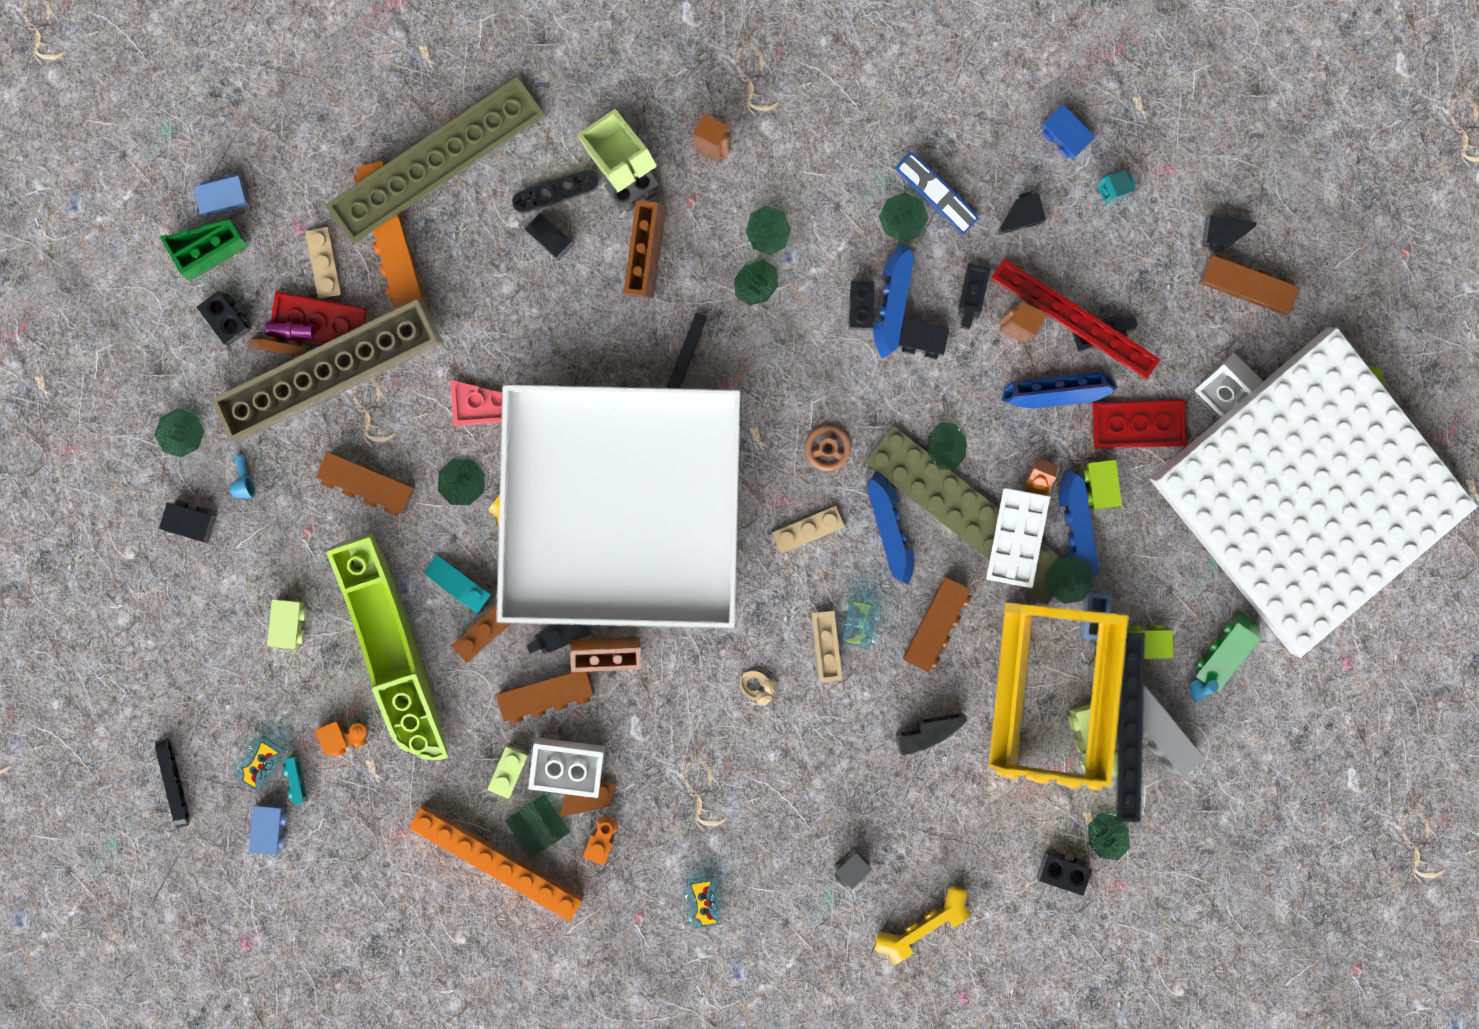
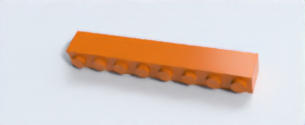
(395, 253)
(496, 863)

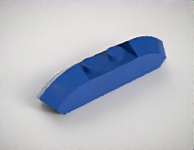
(899, 271)
(1059, 390)
(1074, 496)
(899, 559)

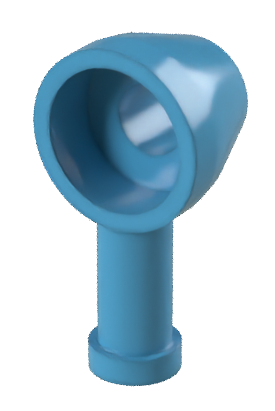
(243, 486)
(1199, 689)

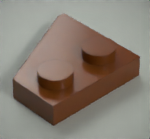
(578, 804)

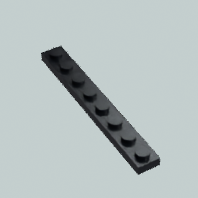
(1130, 731)

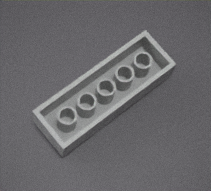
(1165, 736)

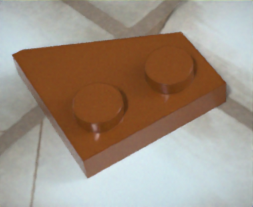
(269, 344)

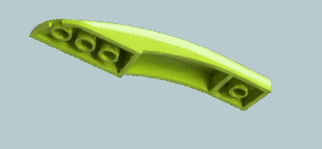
(388, 647)

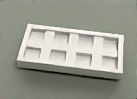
(1018, 537)

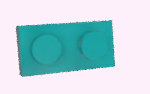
(293, 771)

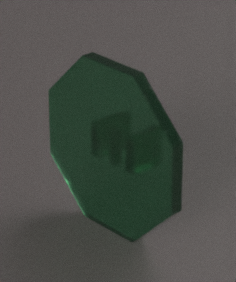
(903, 217)
(768, 230)
(756, 282)
(179, 432)
(947, 446)
(461, 482)
(1069, 579)
(1108, 837)

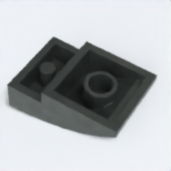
(929, 733)

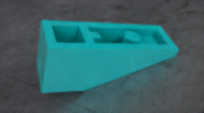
(458, 584)

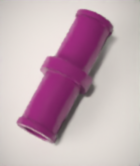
(290, 330)

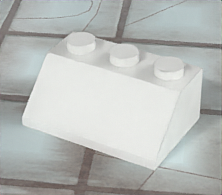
(1228, 384)
(566, 767)

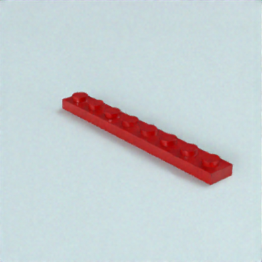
(1075, 319)

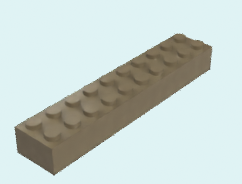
(327, 371)

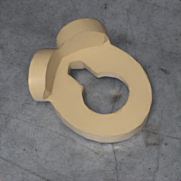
(761, 698)

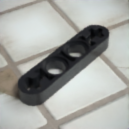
(554, 188)
(687, 351)
(172, 783)

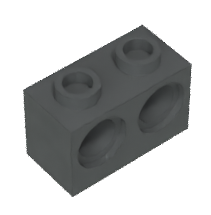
(636, 193)
(851, 869)

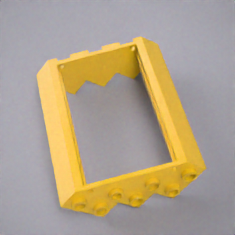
(1011, 691)

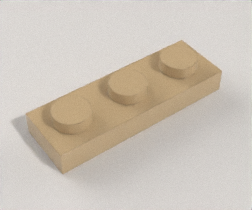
(323, 263)
(808, 529)
(826, 646)

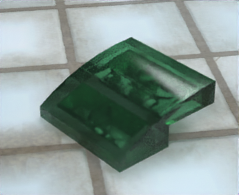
(537, 826)

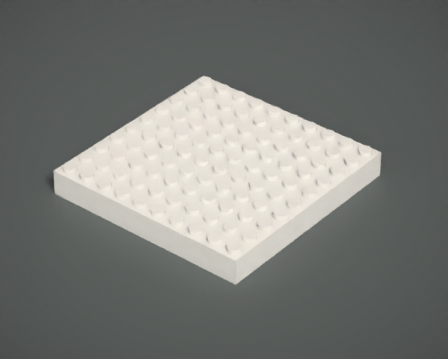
(1313, 492)
(618, 506)

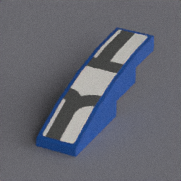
(936, 192)

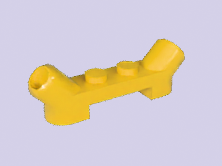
(953, 911)

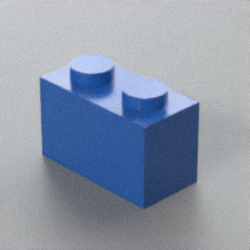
(1067, 133)

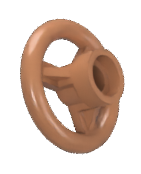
(842, 458)

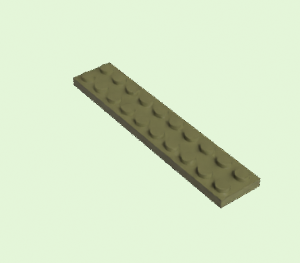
(434, 160)
(948, 500)

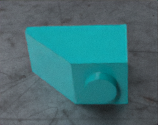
(1116, 186)

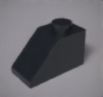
(1024, 213)
(1223, 232)
(549, 236)

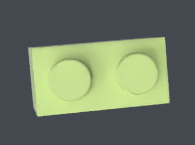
(286, 624)
(508, 771)

